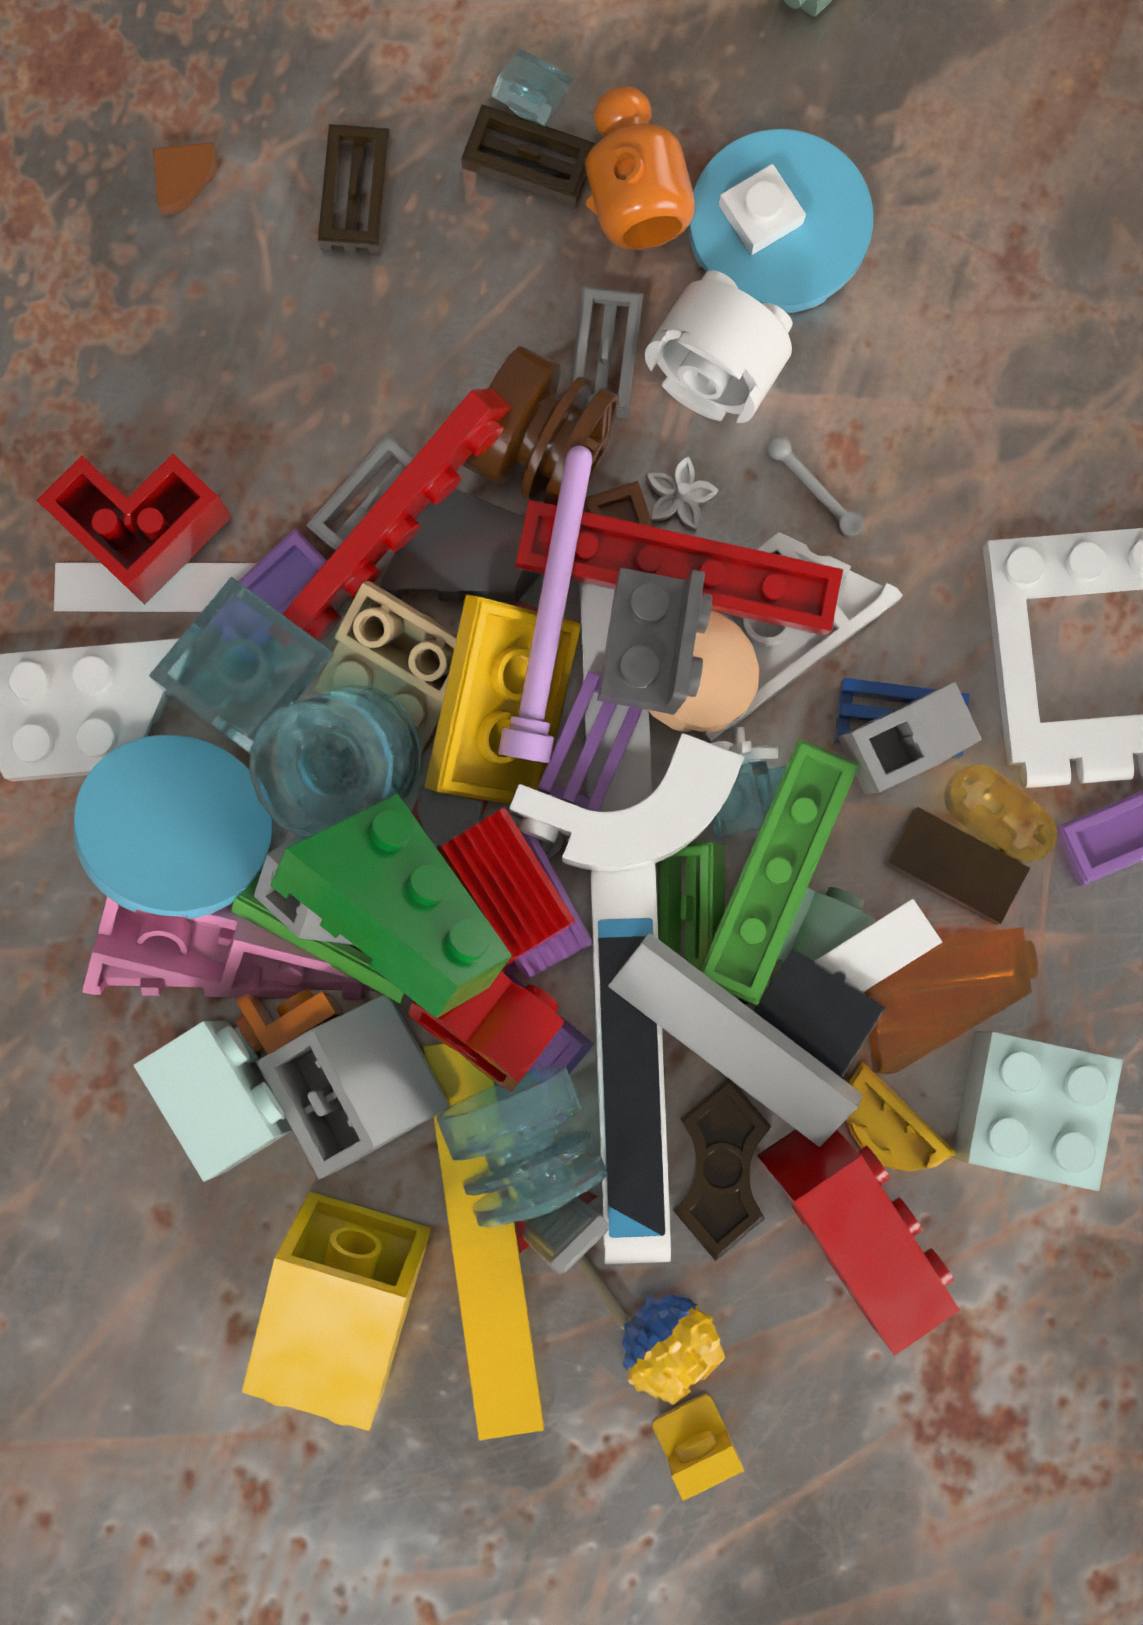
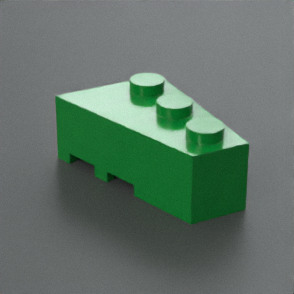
(397, 903)

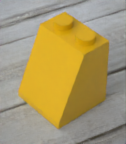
(335, 1310)

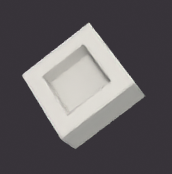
(761, 209)

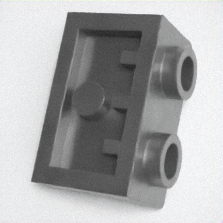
(653, 640)

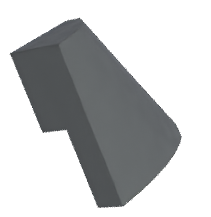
(462, 551)

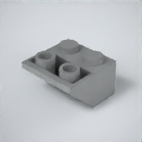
(353, 1085)

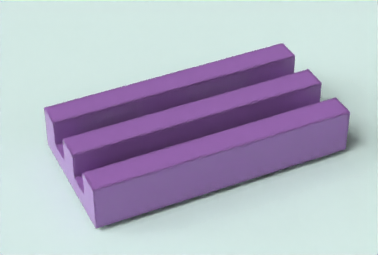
(571, 792)

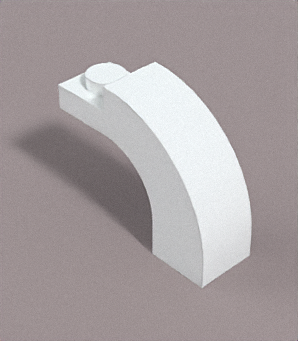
(643, 834)

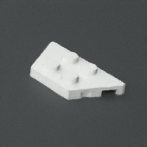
(790, 652)
(75, 706)

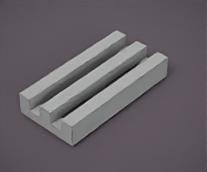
(612, 300)
(351, 488)

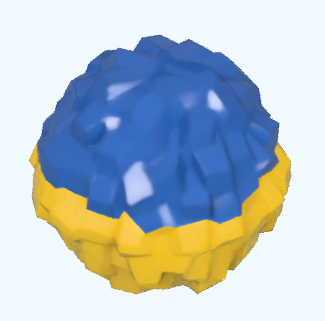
(670, 1347)

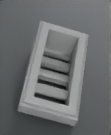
(565, 1234)

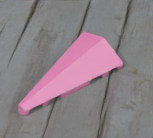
(207, 952)

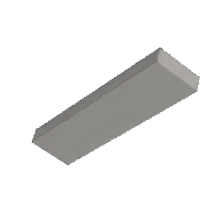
(735, 1040)

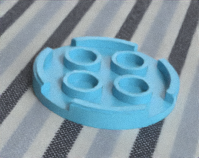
(811, 259)
(171, 826)

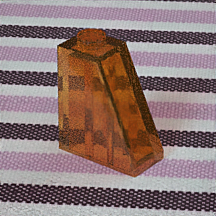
(948, 994)

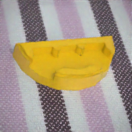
(892, 1127)

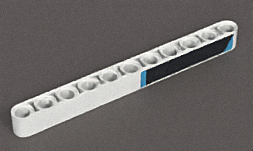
(626, 1039)

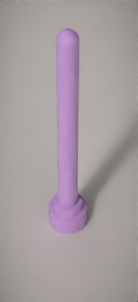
(528, 732)

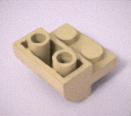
(397, 652)

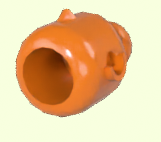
(637, 174)

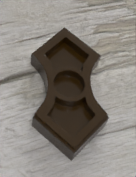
(720, 1198)

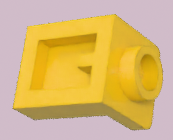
(697, 1446)

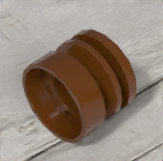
(542, 425)

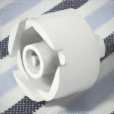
(720, 348)

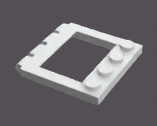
(1055, 568)

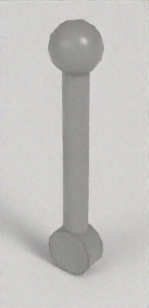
(849, 523)

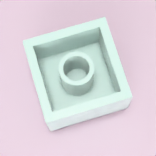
(214, 1097)
(1037, 1109)

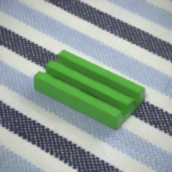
(699, 906)

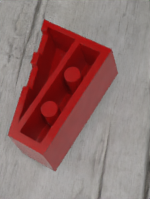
(864, 1235)

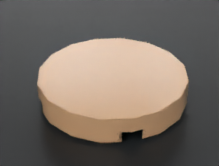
(726, 681)

